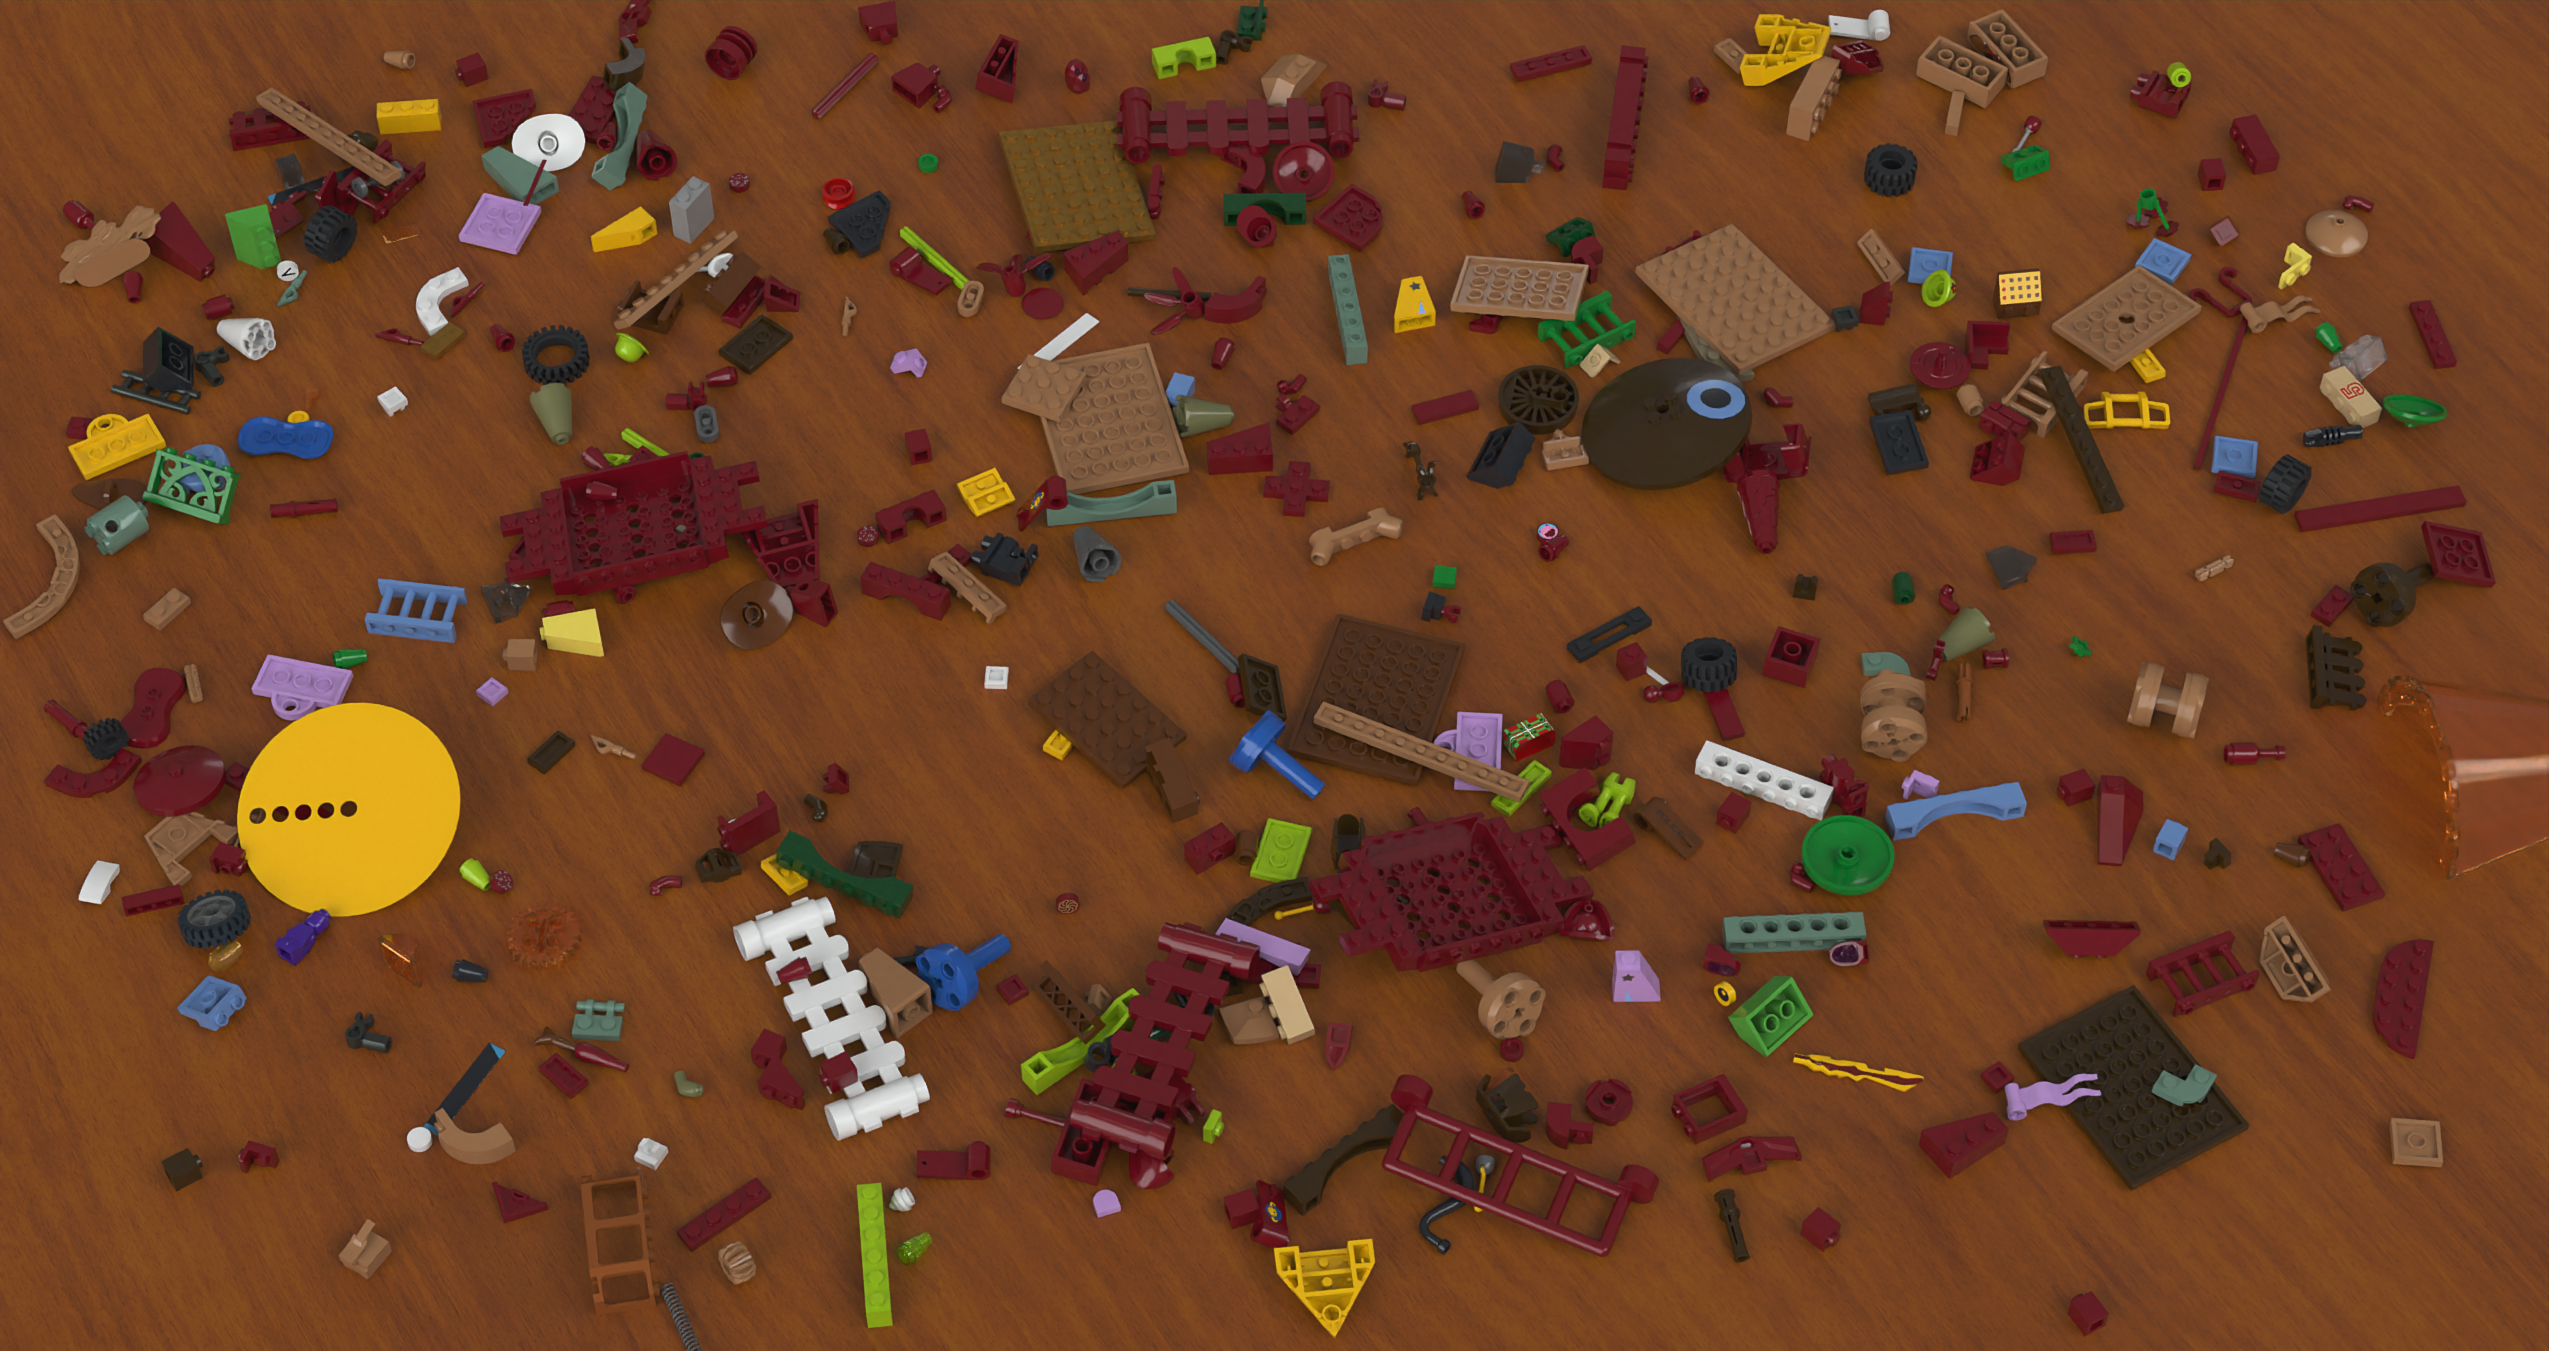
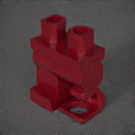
(2159, 94)
(1847, 793)

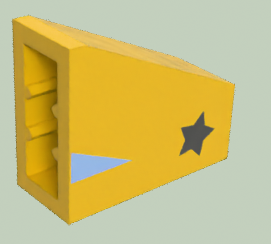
(1413, 306)

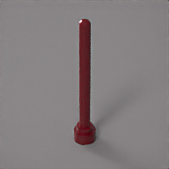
(1017, 1109)

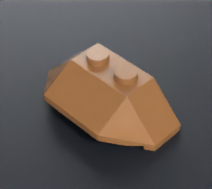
(1290, 78)
(2291, 964)

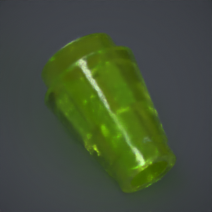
(912, 1249)

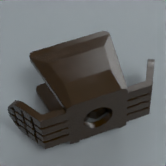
(1346, 836)
(1511, 1110)

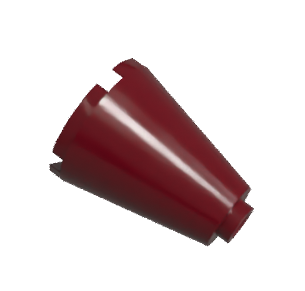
(654, 156)

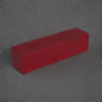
(1671, 337)
(153, 900)

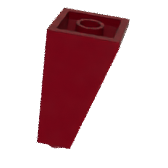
(180, 245)

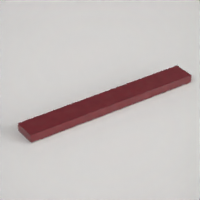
(2380, 508)

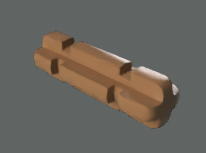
(2214, 568)
(193, 683)

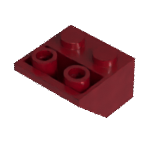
(1998, 460)

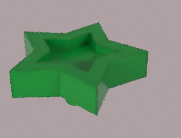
(2080, 647)

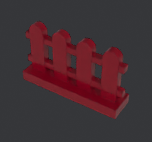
(262, 133)

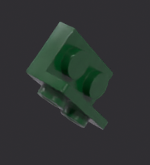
(1251, 21)
(1569, 234)

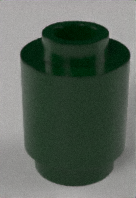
(1903, 588)

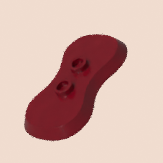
(155, 696)

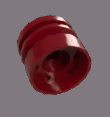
(731, 52)

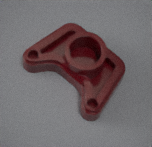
(1486, 324)

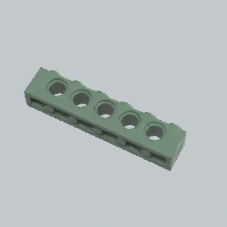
(1347, 309)
(1782, 934)

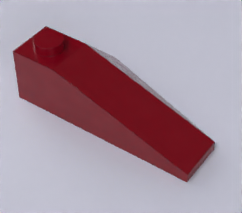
(2117, 817)

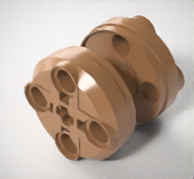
(2183, 703)
(1893, 715)

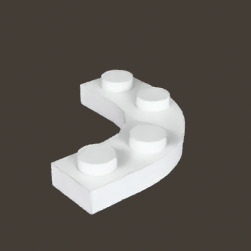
(432, 294)

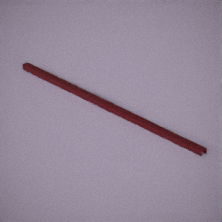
(2220, 394)

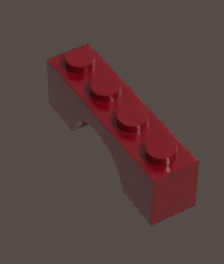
(928, 597)

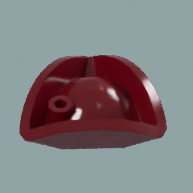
(1587, 922)

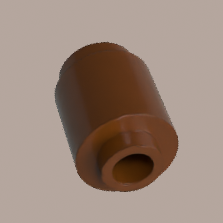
(1246, 847)

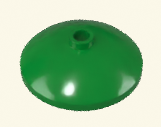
(2414, 410)

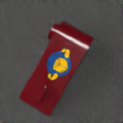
(1050, 494)
(1271, 1226)

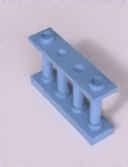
(413, 627)

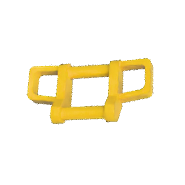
(2143, 403)

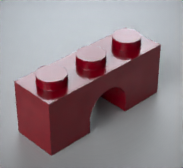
(925, 508)

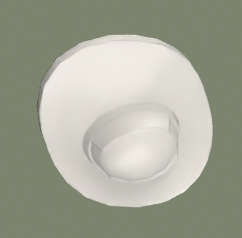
(550, 138)

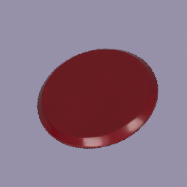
(1042, 303)

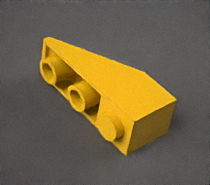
(627, 231)

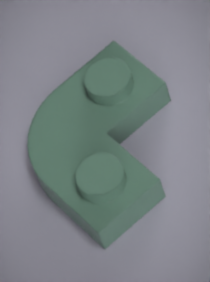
(1875, 662)
(2189, 1091)

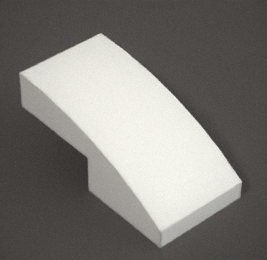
(98, 882)

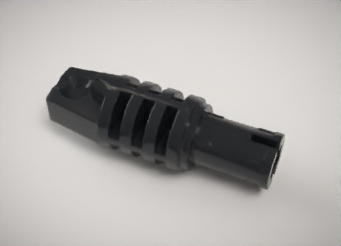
(2331, 435)

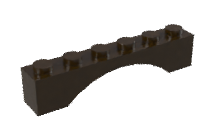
(1307, 1187)

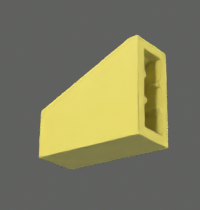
(573, 633)

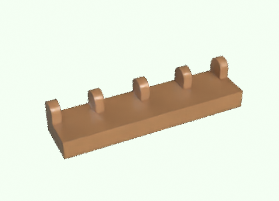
(967, 586)

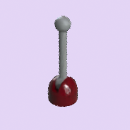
(2031, 126)

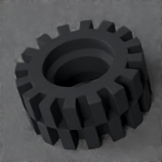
(106, 738)

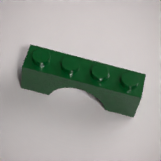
(1286, 206)

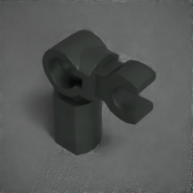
(206, 363)
(358, 1036)

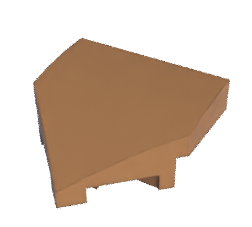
(1563, 452)

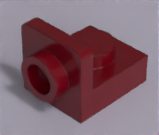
(259, 1154)

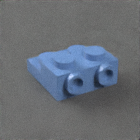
(213, 1002)

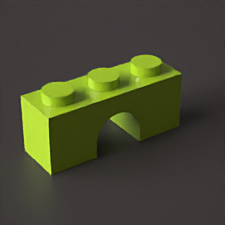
(1198, 52)

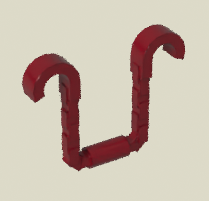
(2227, 271)

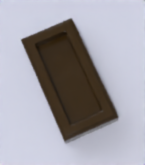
(551, 752)

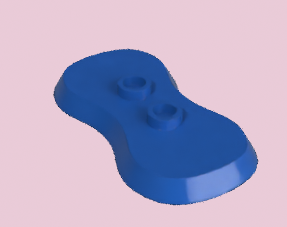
(269, 436)

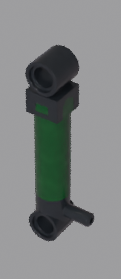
(1104, 1048)

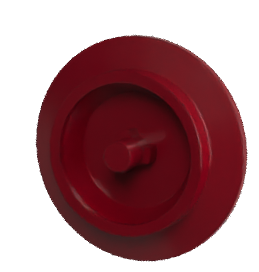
(1940, 365)

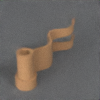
(2261, 315)

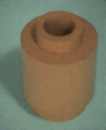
(1970, 400)

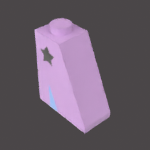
(1634, 978)

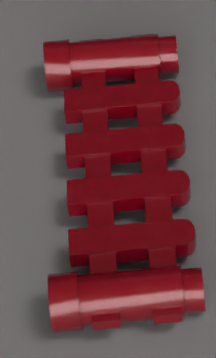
(1137, 118)
(1139, 1129)

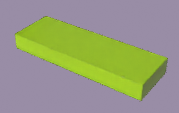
(1537, 775)

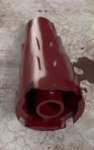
(1760, 506)

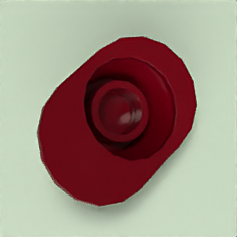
(1257, 226)

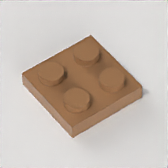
(2416, 1142)

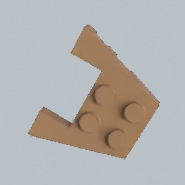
(180, 835)

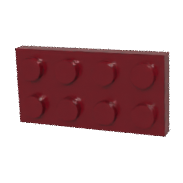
(594, 108)
(2341, 867)

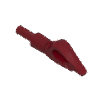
(465, 299)
(395, 336)

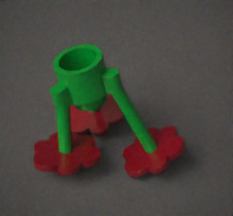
(2154, 207)

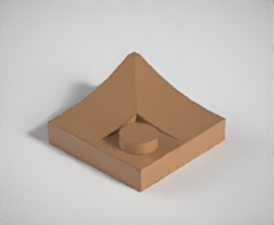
(1249, 1022)

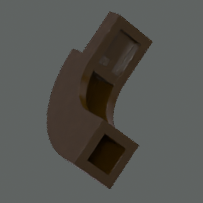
(628, 70)

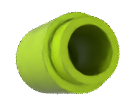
(2178, 74)

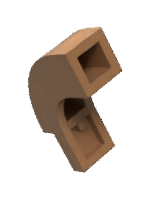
(473, 1147)

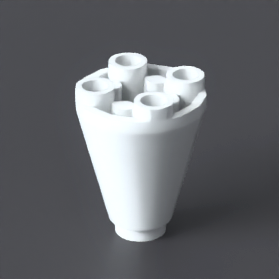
(248, 335)

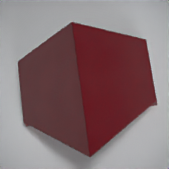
(780, 297)

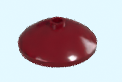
(1301, 158)

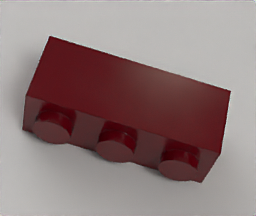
(2254, 144)

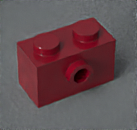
(1209, 848)

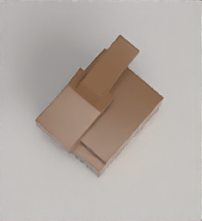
(365, 1251)

